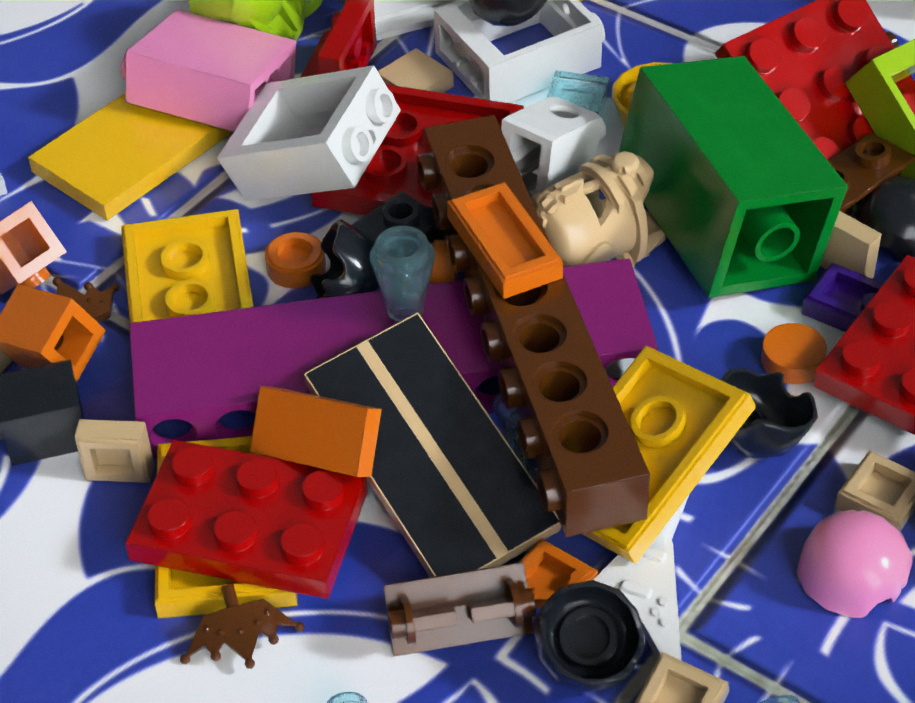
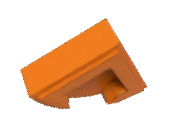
(551, 568)

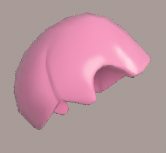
(854, 562)

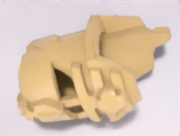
(598, 230)

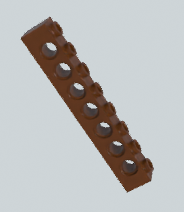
(545, 353)

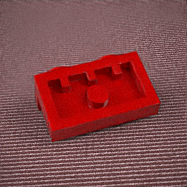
(348, 42)

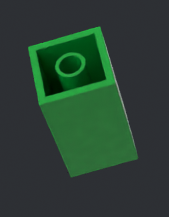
(732, 175)

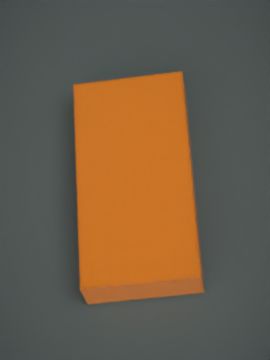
(504, 240)
(315, 431)

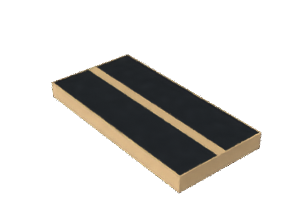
(437, 453)

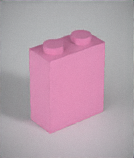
(205, 68)

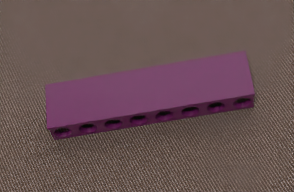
(218, 360)

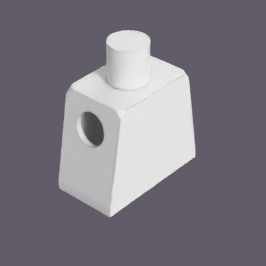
(551, 140)

